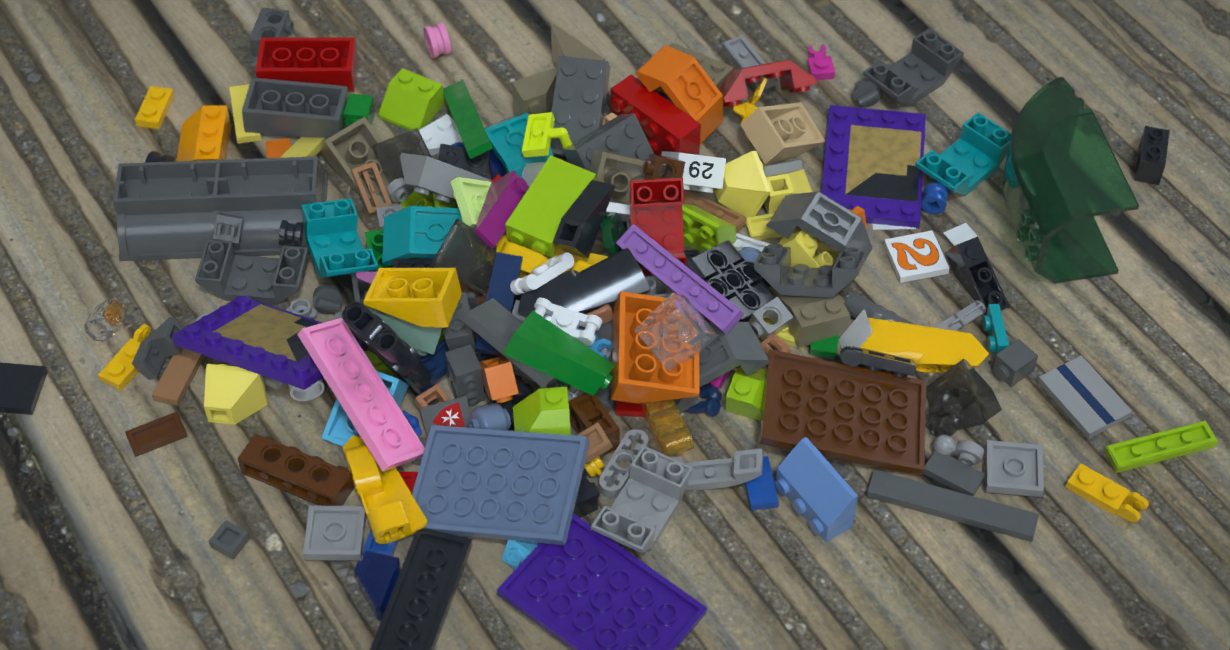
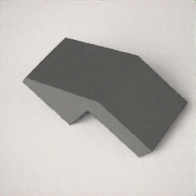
(157, 347)

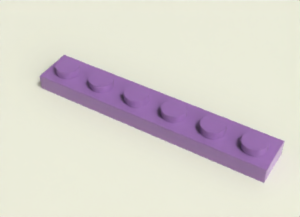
(680, 279)

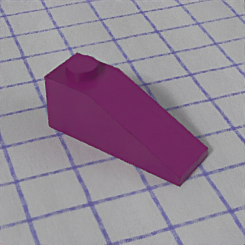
(498, 206)

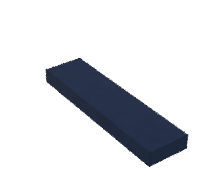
(505, 270)

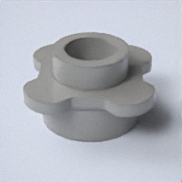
(303, 306)

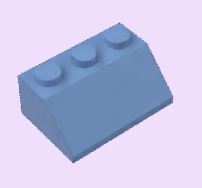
(816, 491)

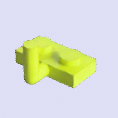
(539, 134)

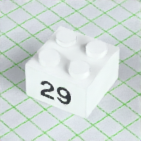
(700, 171)

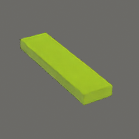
(1160, 446)

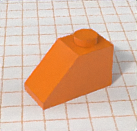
(499, 379)

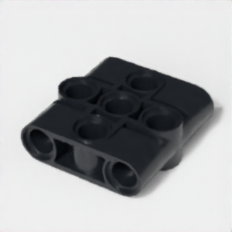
(732, 277)
(386, 345)

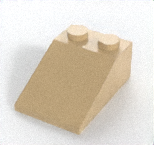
(781, 132)

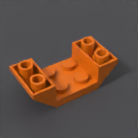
(685, 85)

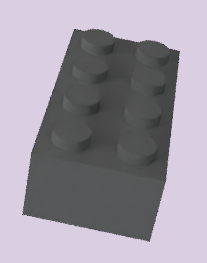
(579, 98)
(294, 108)

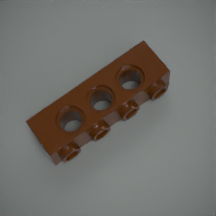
(257, 463)

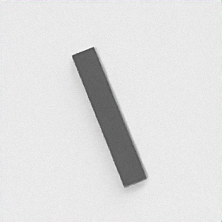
(953, 505)

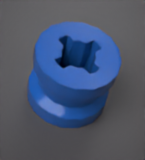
(935, 198)

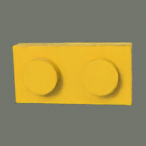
(154, 107)

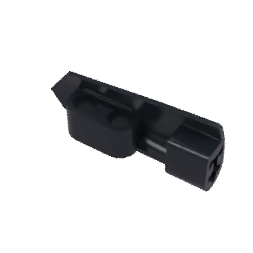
(590, 287)

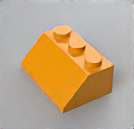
(205, 135)

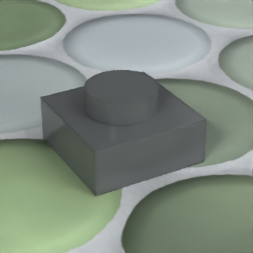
(229, 539)

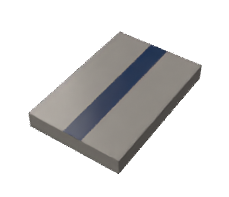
(1084, 397)

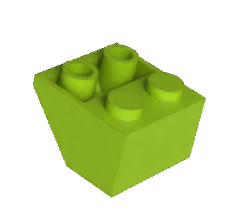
(705, 230)

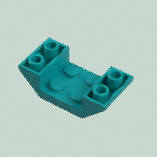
(507, 143)
(970, 158)
(416, 232)
(334, 239)

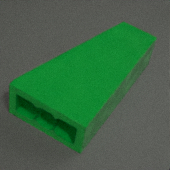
(558, 355)

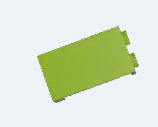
(545, 203)

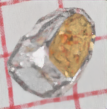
(105, 320)

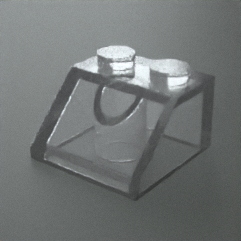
(675, 331)

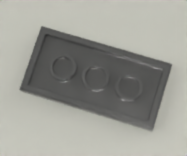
(497, 327)

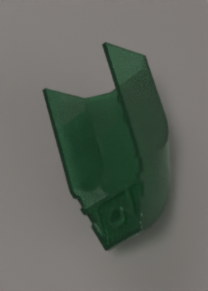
(1058, 180)

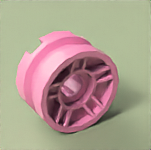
(437, 40)

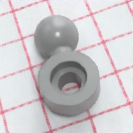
(398, 190)
(965, 451)

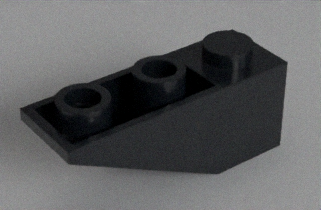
(583, 219)
(976, 273)

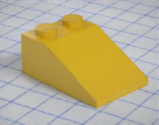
(416, 294)

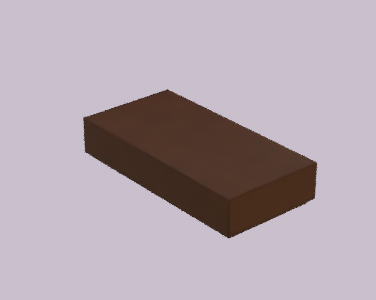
(156, 434)

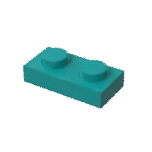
(994, 325)

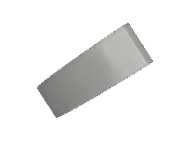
(725, 472)

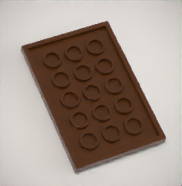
(845, 412)

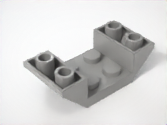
(645, 501)

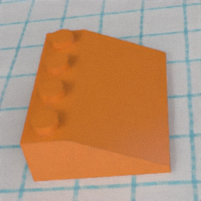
(636, 369)

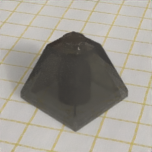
(469, 256)
(972, 391)

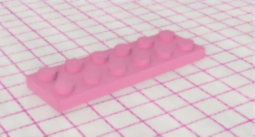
(362, 393)

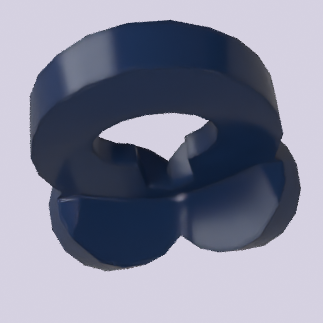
(711, 405)

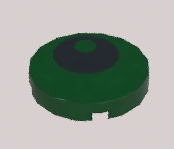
(612, 230)

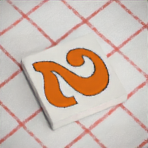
(916, 256)

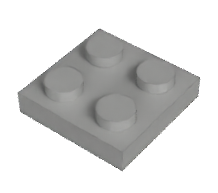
(1014, 468)
(334, 533)

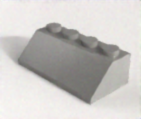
(433, 176)

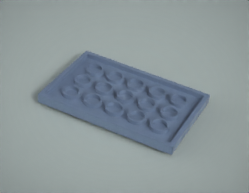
(500, 483)

